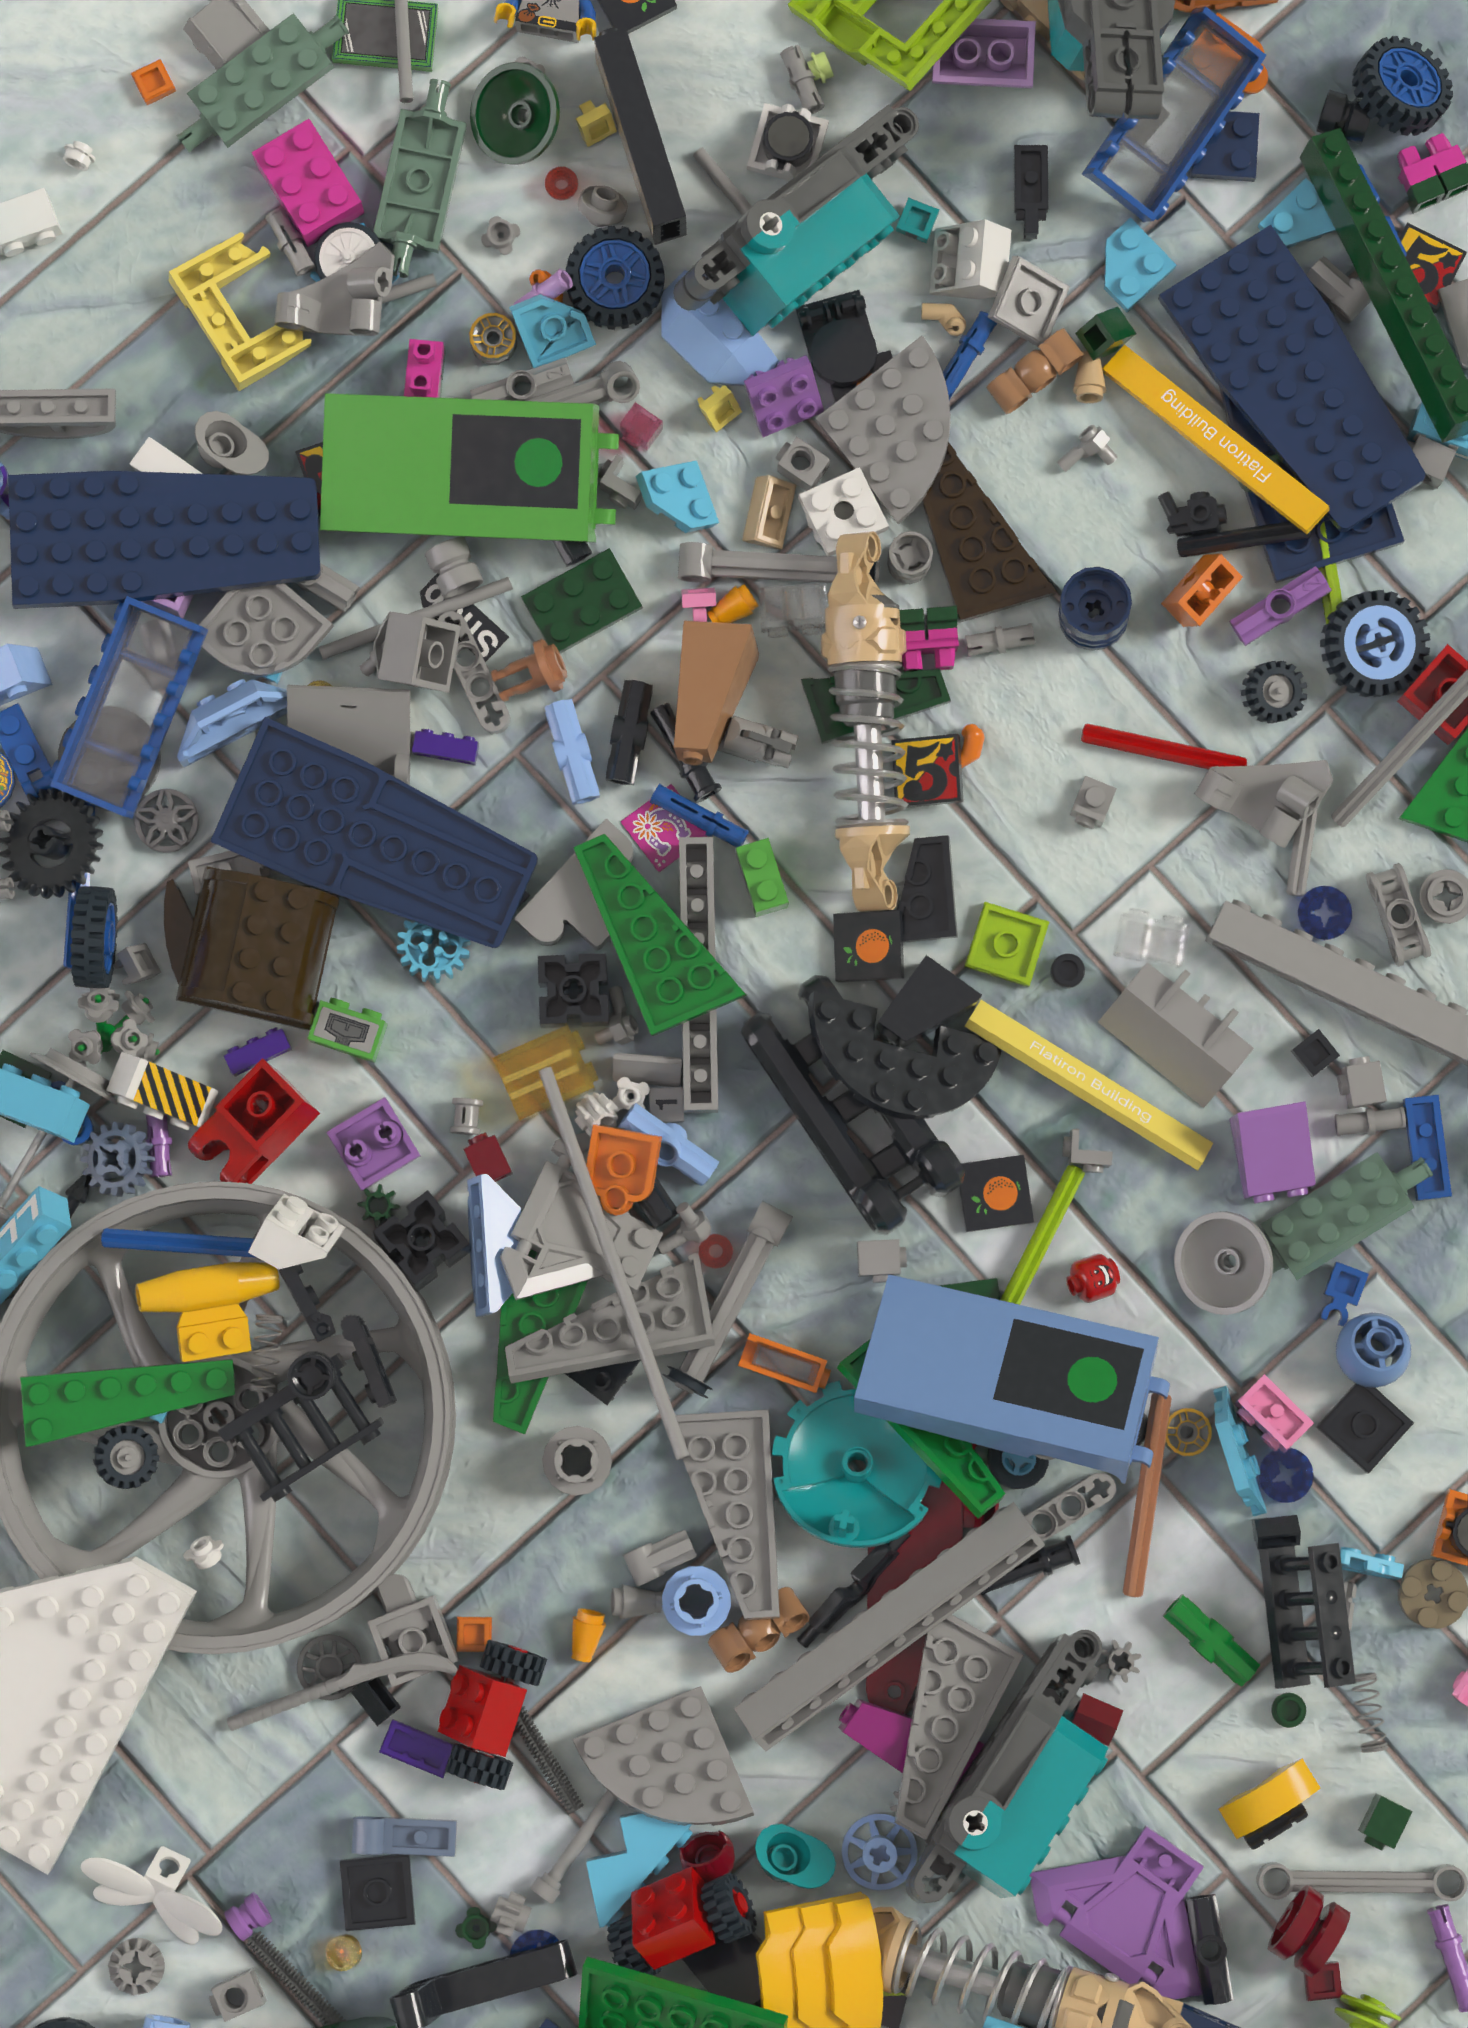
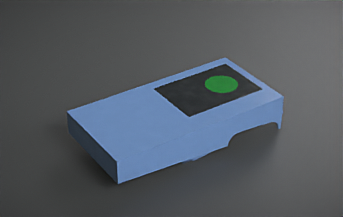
(1009, 1376)

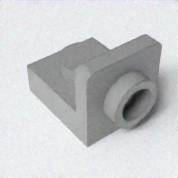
(1092, 803)

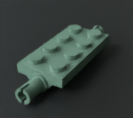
(260, 80)
(420, 178)
(1341, 1214)

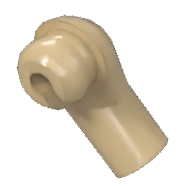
(947, 315)

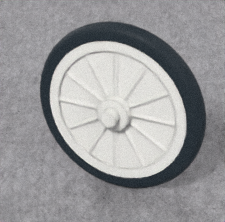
(342, 246)

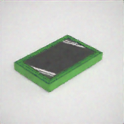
(373, 34)

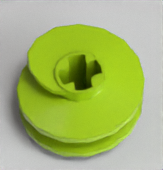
(1367, 2012)

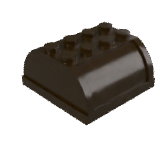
(257, 947)

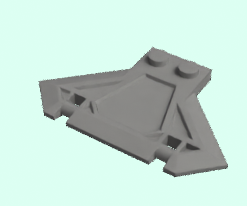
(563, 1235)

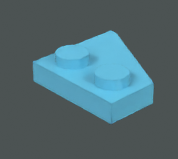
(1299, 216)

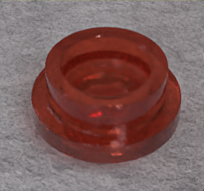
(557, 174)
(707, 1259)

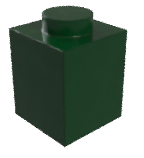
(1105, 333)
(1384, 1822)

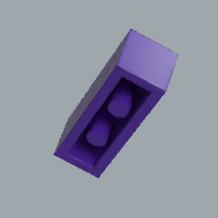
(445, 747)
(268, 1047)

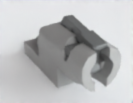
(758, 742)

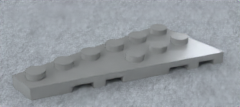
(671, 1311)
(735, 1490)
(955, 1697)

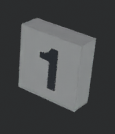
(667, 1104)

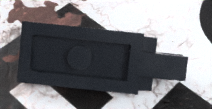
(1031, 186)
(306, 1300)

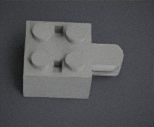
(409, 1626)

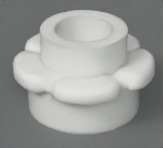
(78, 155)

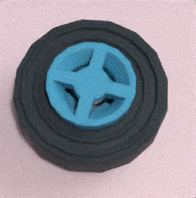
(1019, 1476)

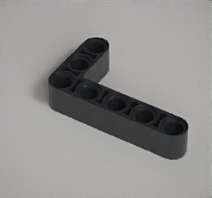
(432, 1997)

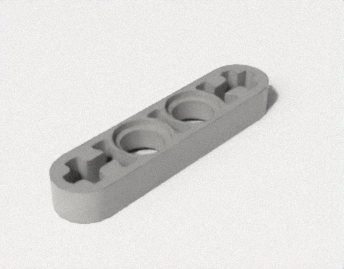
(477, 670)
(1053, 1507)

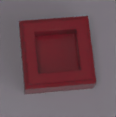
(1324, 1984)

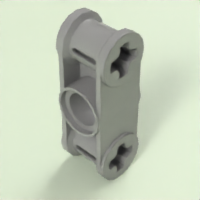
(1398, 895)

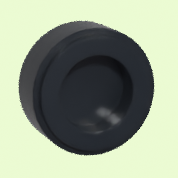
(1067, 971)

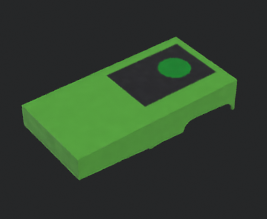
(462, 467)

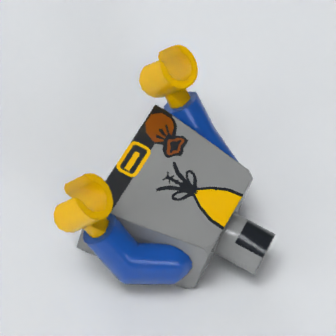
(550, 18)

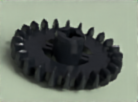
(30, 837)

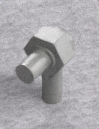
(1092, 441)
(621, 1027)
(693, 1227)

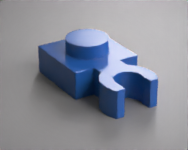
(1344, 1287)

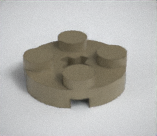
(1414, 1587)

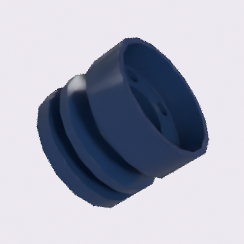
(1089, 590)

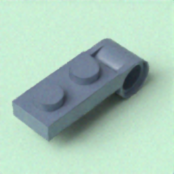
(404, 1836)

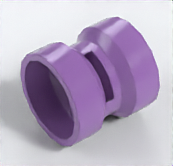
(248, 1916)

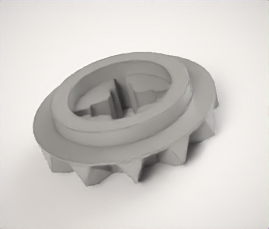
(1433, 886)
(148, 1955)

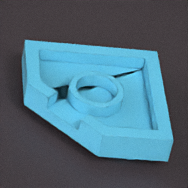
(1133, 265)
(550, 329)
(680, 495)

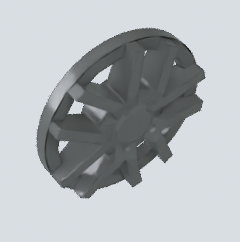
(328, 1664)

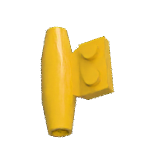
(209, 1299)

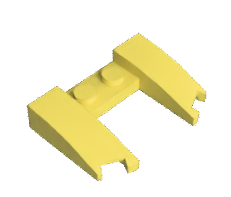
(198, 288)

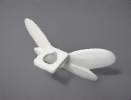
(127, 1887)

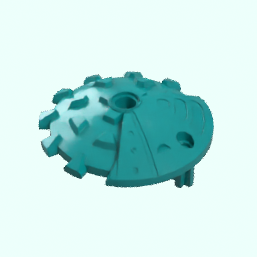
(831, 1498)

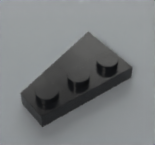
(929, 892)

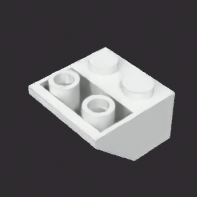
(970, 259)
(295, 1234)

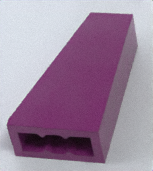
(884, 1732)

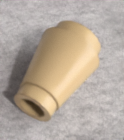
(1089, 380)

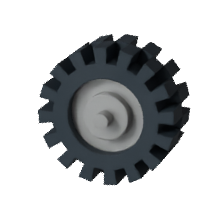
(1274, 691)
(126, 1457)

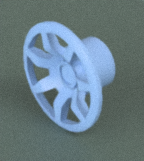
(878, 1852)

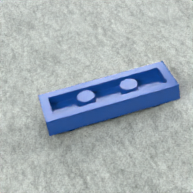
(1427, 1141)

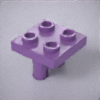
(784, 395)
(373, 1144)

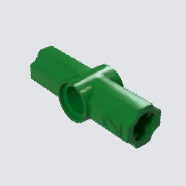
(1211, 1640)

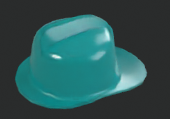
(794, 1857)

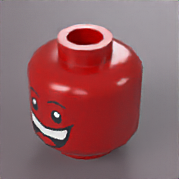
(1093, 1278)

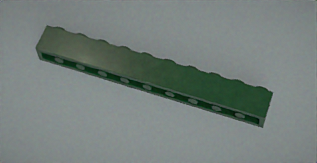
(1389, 281)

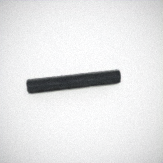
(1239, 539)

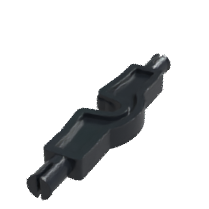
(844, 1598)

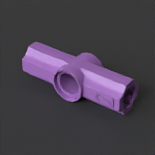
(1298, 593)

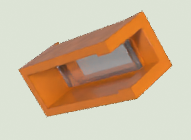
(784, 1363)

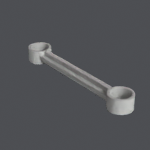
(1363, 1881)

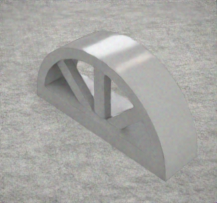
(57, 413)

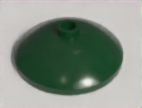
(500, 109)

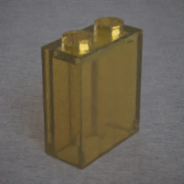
(556, 1050)

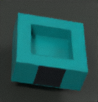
(917, 220)

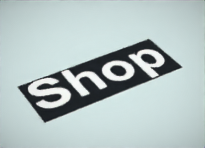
(485, 631)

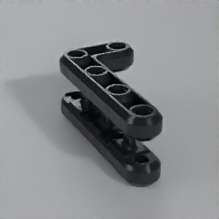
(827, 1120)

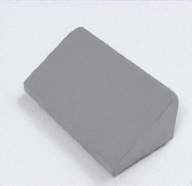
(648, 1069)

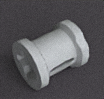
(466, 1116)

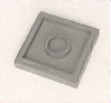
(1028, 301)

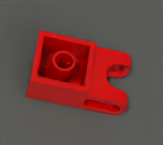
(254, 1123)

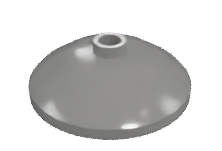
(1204, 1263)

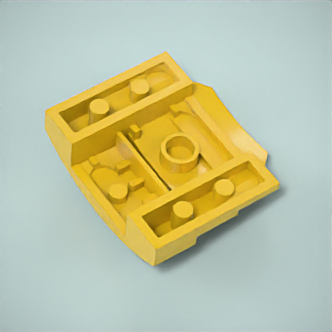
(823, 1964)

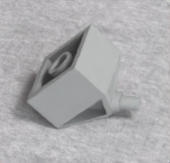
(414, 651)

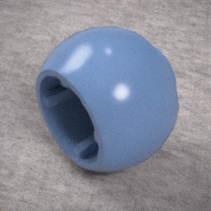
(1395, 1343)

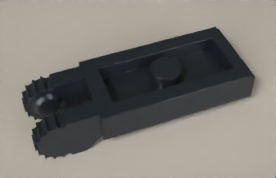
(368, 1359)

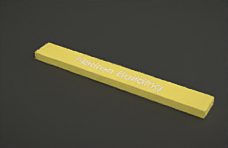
(1089, 1085)

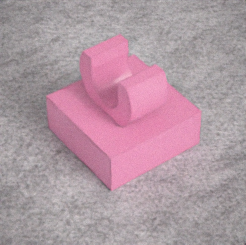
(698, 600)

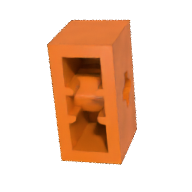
(1202, 590)

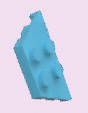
(1233, 1441)

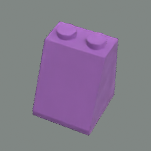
(1273, 1151)

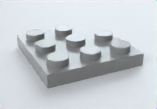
(263, 630)

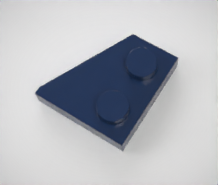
(1233, 151)

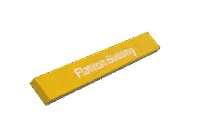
(1216, 439)

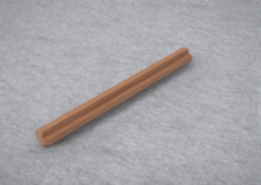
(1147, 1497)

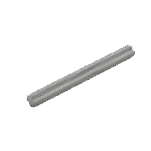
(1402, 752)

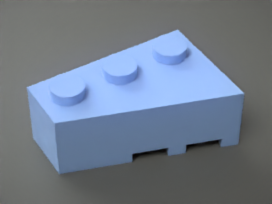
(21, 672)

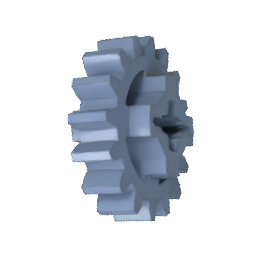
(103, 1159)

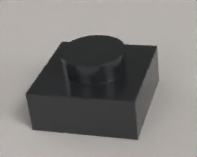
(1315, 1053)

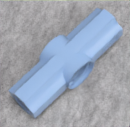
(572, 751)
(680, 1152)

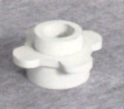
(625, 1087)
(204, 1552)

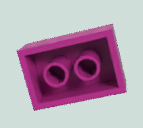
(307, 181)

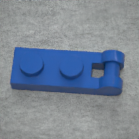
(23, 750)

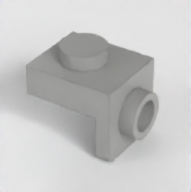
(620, 492)
(1091, 1160)

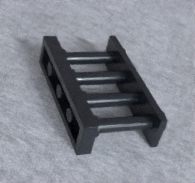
(271, 1413)
(1285, 1616)

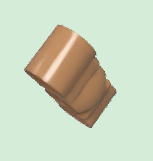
(1035, 371)
(736, 1645)

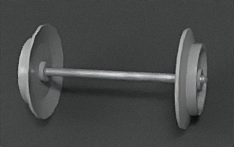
(76, 1073)

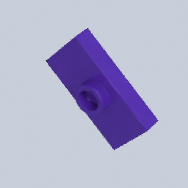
(416, 1748)

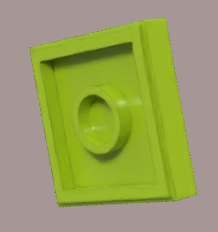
(1006, 944)

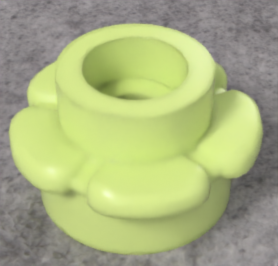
(820, 67)

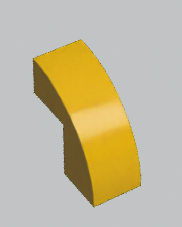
(1269, 1799)

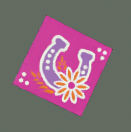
(659, 832)

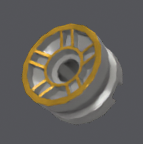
(483, 329)
(1200, 1434)

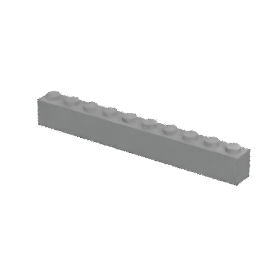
(1341, 979)
(888, 1626)

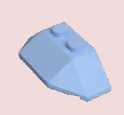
(714, 340)
(229, 717)
(490, 1224)

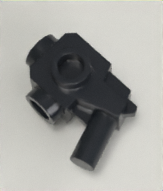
(1198, 518)

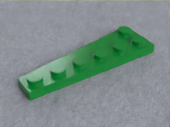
(95, 1399)
(948, 1457)

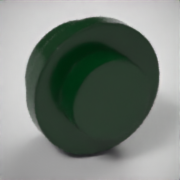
(1288, 1710)

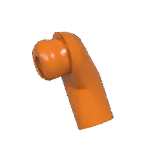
(972, 744)

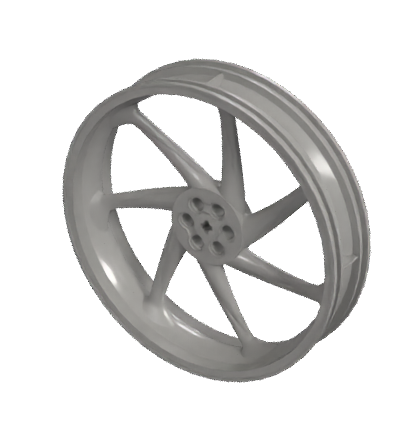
(399, 1518)

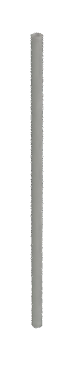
(614, 1263)

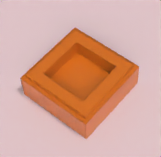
(153, 82)
(473, 1633)

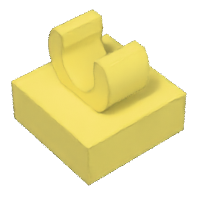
(595, 123)
(719, 407)

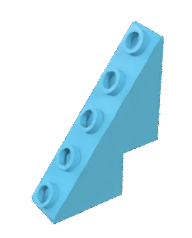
(622, 1872)

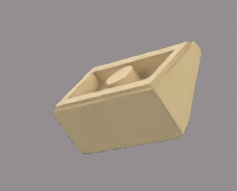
(769, 512)

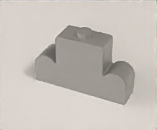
(570, 900)

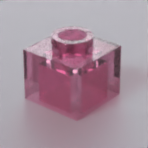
(640, 427)

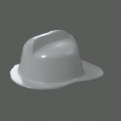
(229, 444)

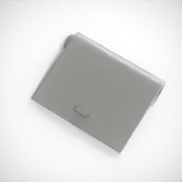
(369, 727)

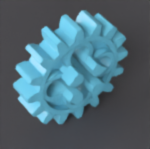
(416, 954)

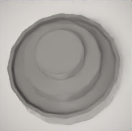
(602, 205)

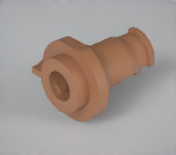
(544, 666)

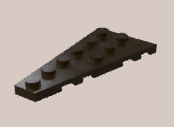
(977, 547)

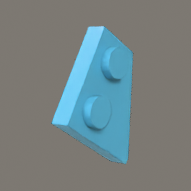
(1378, 1566)

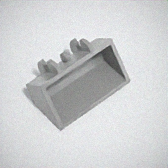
(1176, 1033)

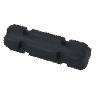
(1276, 1827)

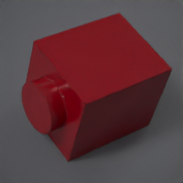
(487, 1157)

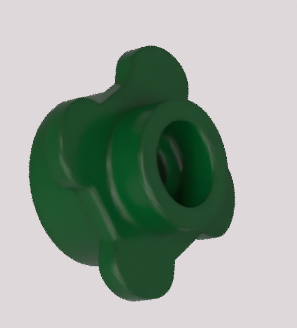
(466, 1931)

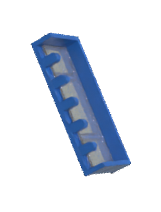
(1202, 81)
(128, 707)

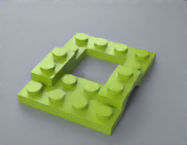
(905, 63)

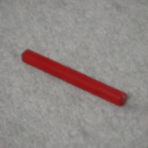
(1158, 748)

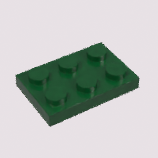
(582, 601)

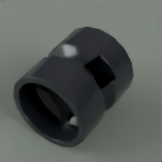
(1344, 114)
(312, 1375)

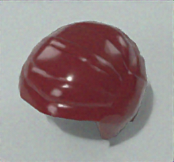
(708, 1854)

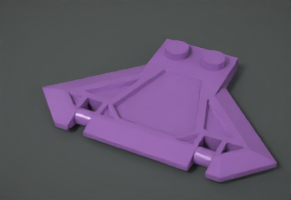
(1128, 1912)

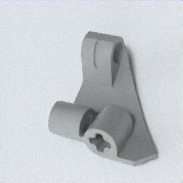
(342, 302)
(1268, 795)

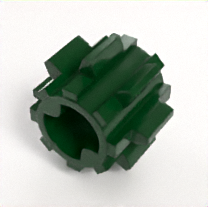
(379, 1194)

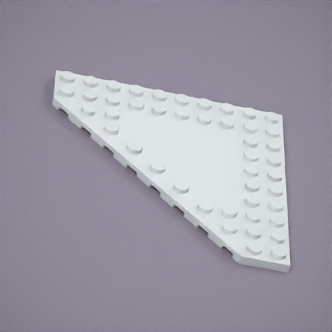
(69, 1682)

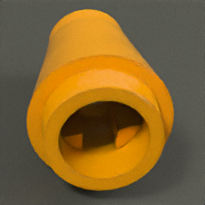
(734, 606)
(586, 1633)

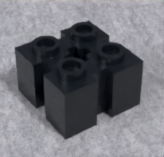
(558, 976)
(425, 1220)

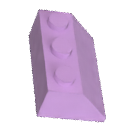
(990, 55)

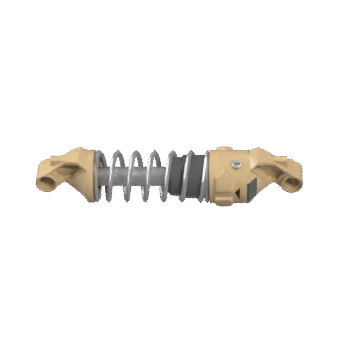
(864, 654)
(1025, 1992)

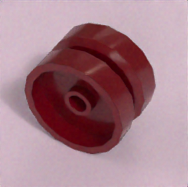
(1309, 1931)

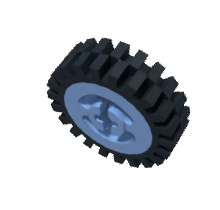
(1364, 613)

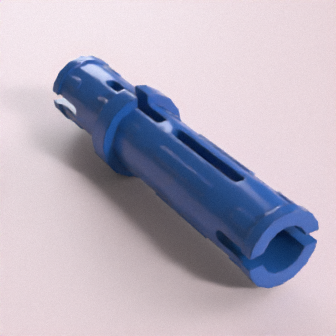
(969, 348)
(699, 816)

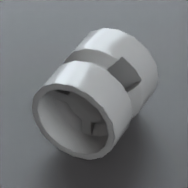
(909, 557)
(451, 562)

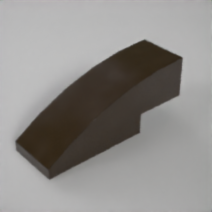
(177, 926)

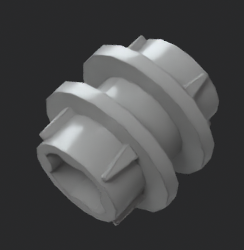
(554, 1460)

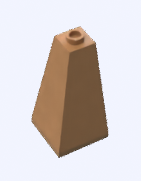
(712, 678)

